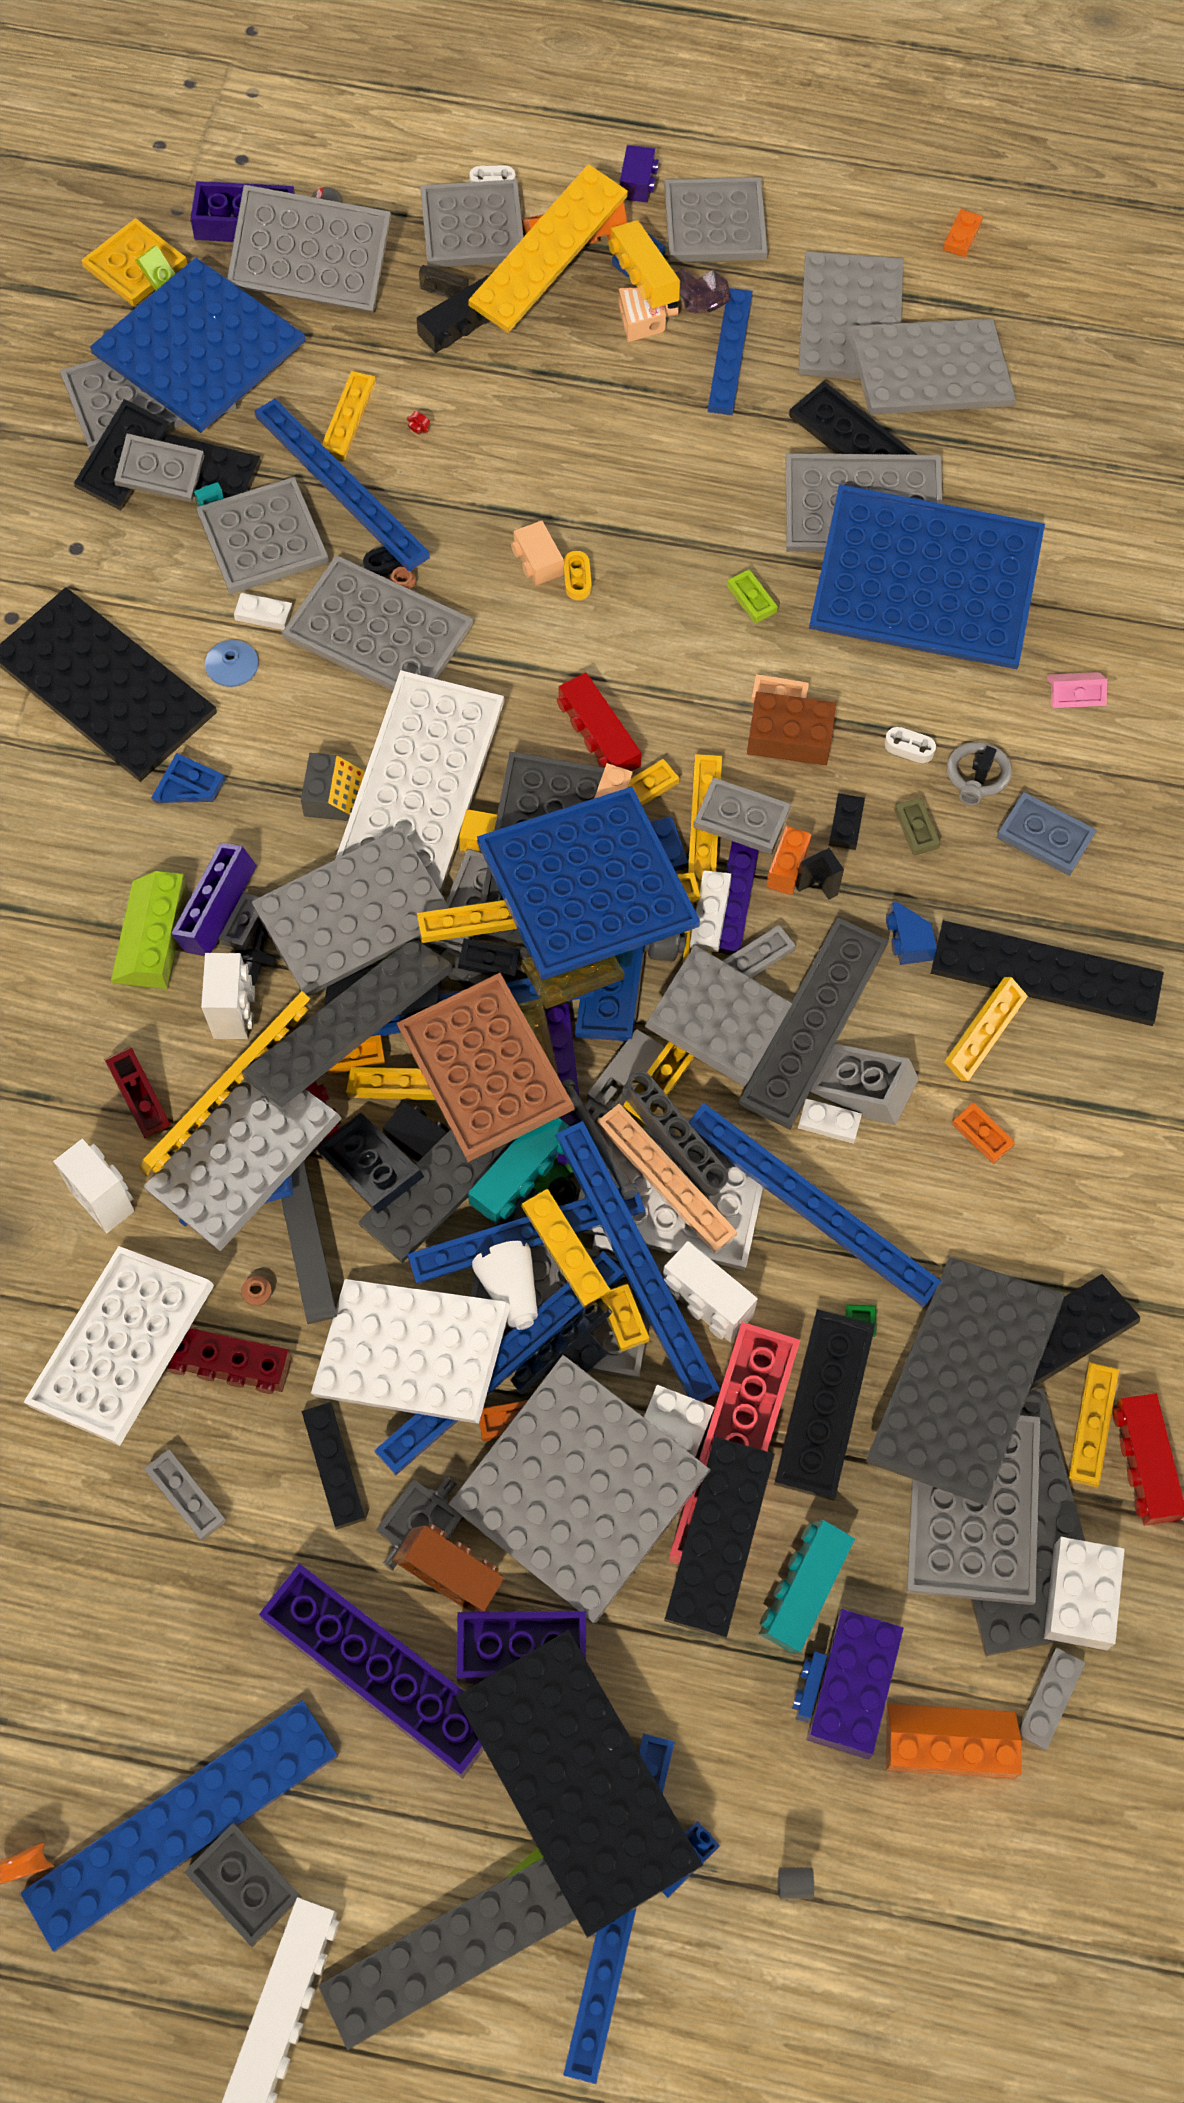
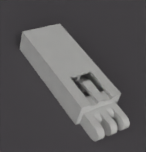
(635, 1055)

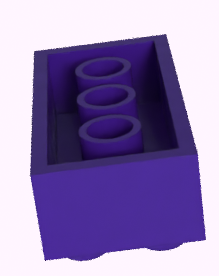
(217, 209)
(499, 1638)
(855, 1684)

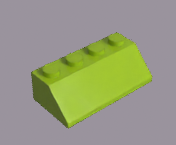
(146, 939)

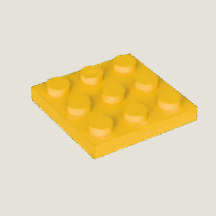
(116, 263)

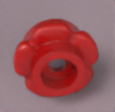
(418, 423)

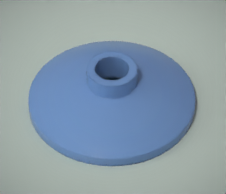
(234, 671)

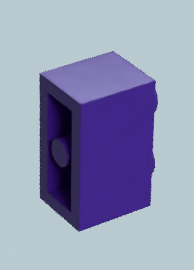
(638, 172)

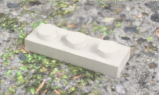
(711, 910)

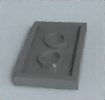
(242, 1885)

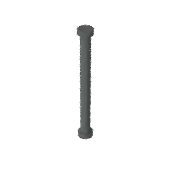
(627, 1189)

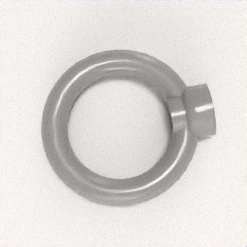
(972, 790)

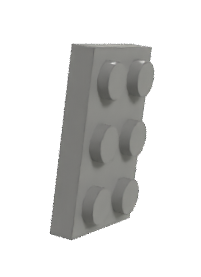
(159, 468)
(742, 815)

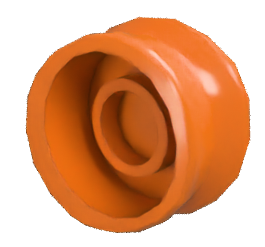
(24, 1864)

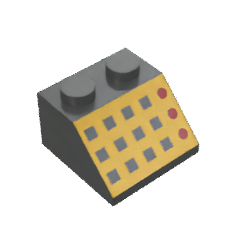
(330, 787)

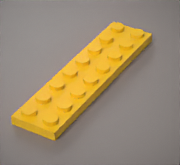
(547, 248)
(220, 1090)

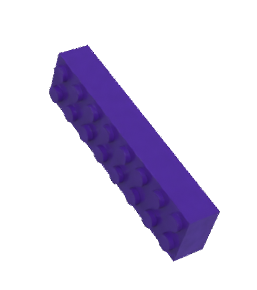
(374, 1667)

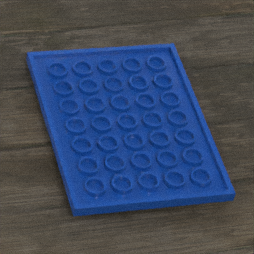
(927, 576)

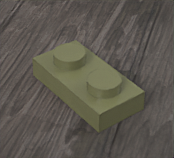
(917, 826)

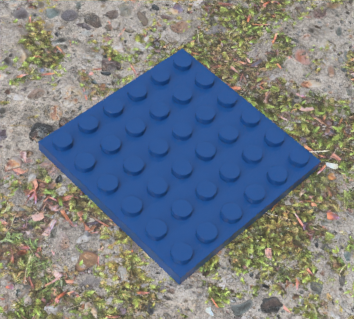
(198, 344)
(587, 882)

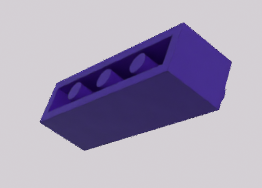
(214, 899)

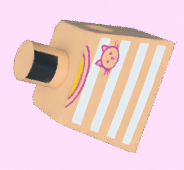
(638, 316)

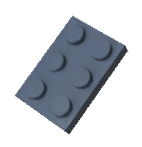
(1046, 833)

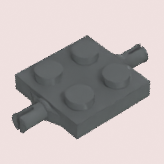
(417, 1508)

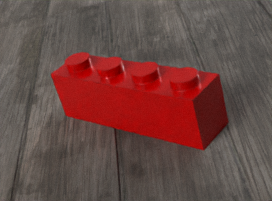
(598, 724)
(1149, 1459)

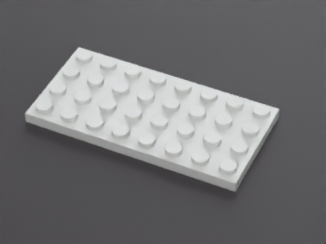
(424, 768)

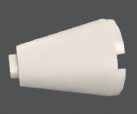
(510, 1278)

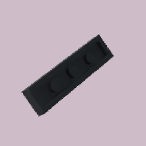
(333, 1465)

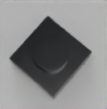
(983, 764)

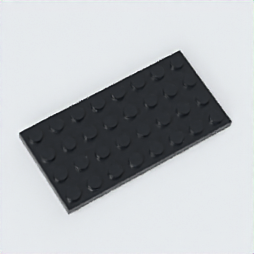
(104, 684)
(578, 1783)

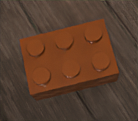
(791, 728)
(449, 1568)

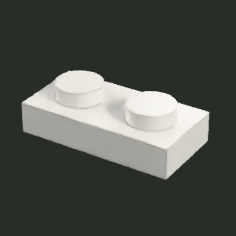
(263, 611)
(829, 1121)

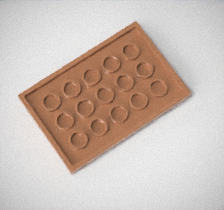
(485, 1067)

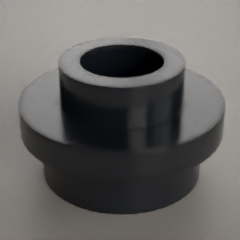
(567, 1195)

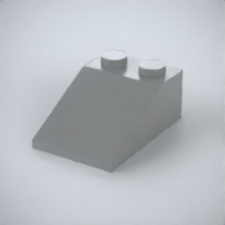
(867, 1082)

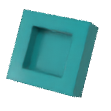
(208, 494)

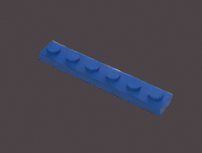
(730, 352)

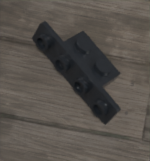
(573, 1342)

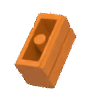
(786, 862)

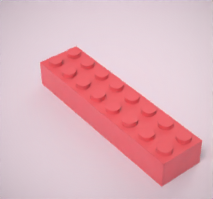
(746, 1402)

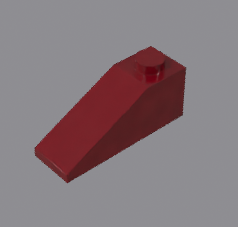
(137, 1092)

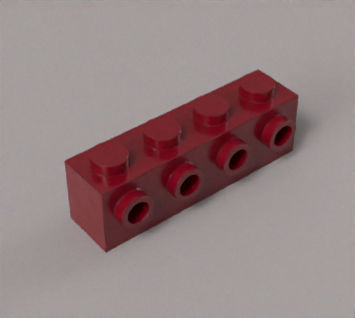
(231, 1360)

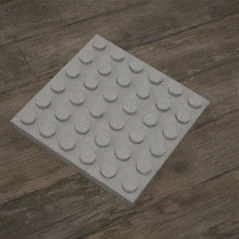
(579, 1488)

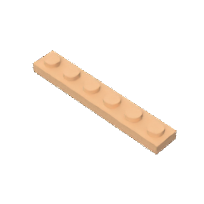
(667, 1178)

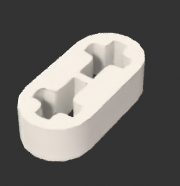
(491, 173)
(910, 745)

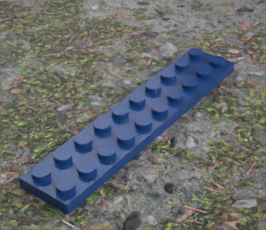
(177, 1826)

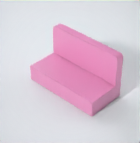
(1078, 689)

